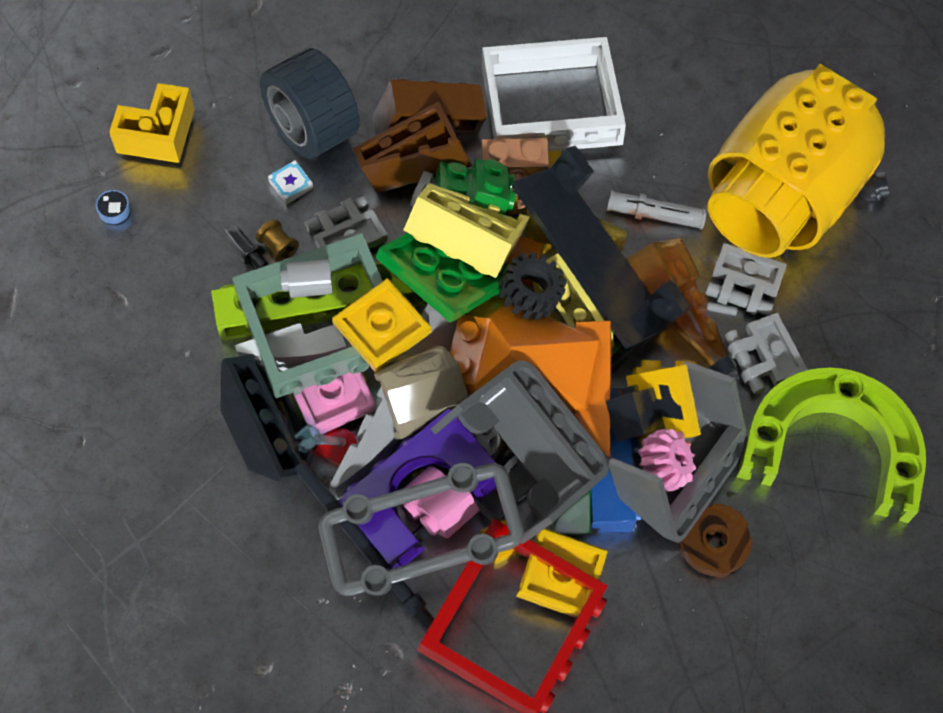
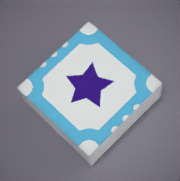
(290, 182)

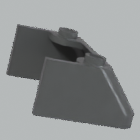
(541, 436)
(715, 457)

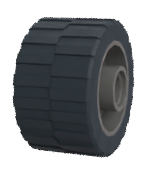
(309, 102)

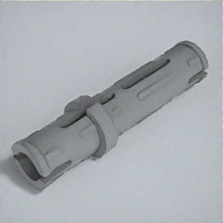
(656, 209)

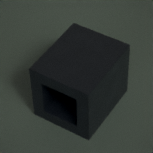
(634, 413)

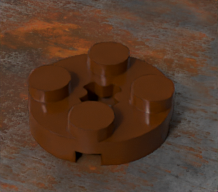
(717, 560)

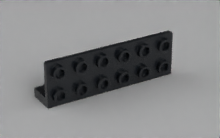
(593, 255)

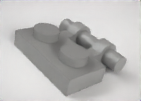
(357, 224)
(749, 271)
(774, 347)

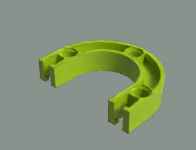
(871, 406)

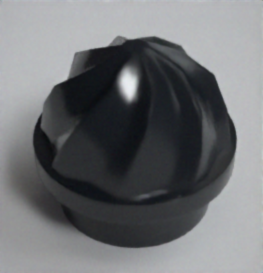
(875, 188)

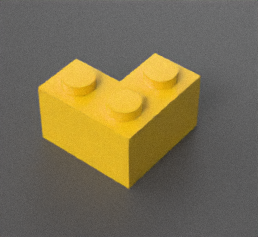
(157, 131)

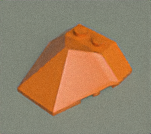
(495, 338)

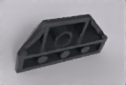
(259, 421)

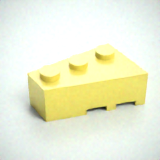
(465, 230)

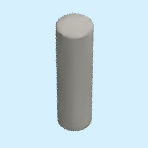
(721, 308)

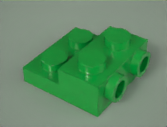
(483, 184)

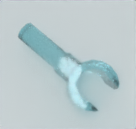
(312, 437)

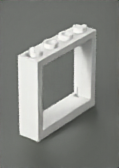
(555, 55)

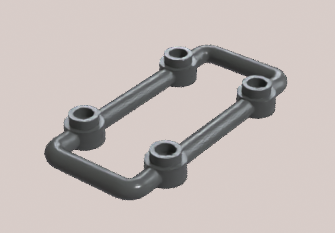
(481, 548)

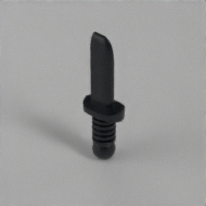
(251, 253)

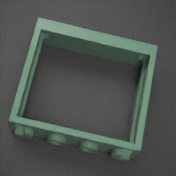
(268, 281)

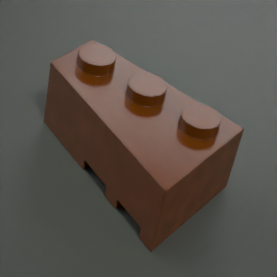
(405, 98)

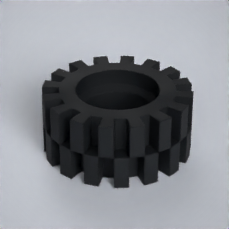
(525, 299)

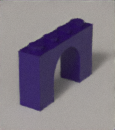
(426, 449)

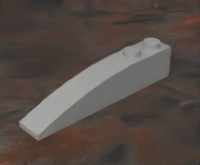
(377, 429)

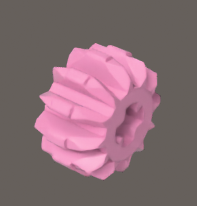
(668, 457)

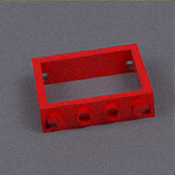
(560, 665)

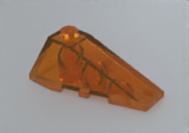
(672, 261)

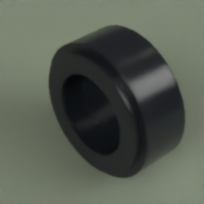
(725, 365)

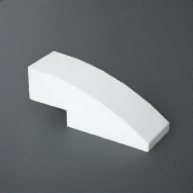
(293, 347)

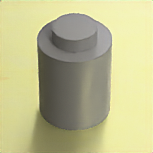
(307, 278)

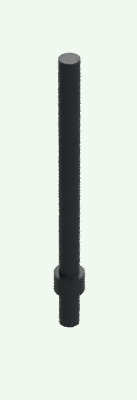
(413, 604)

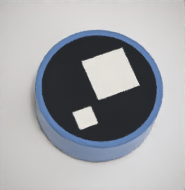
(113, 206)

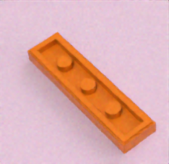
(596, 416)

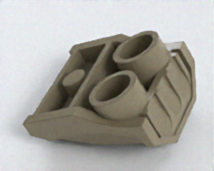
(421, 389)

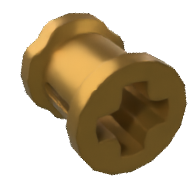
(277, 240)

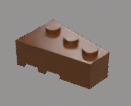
(409, 149)

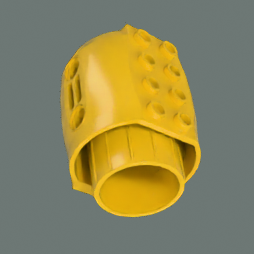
(795, 162)

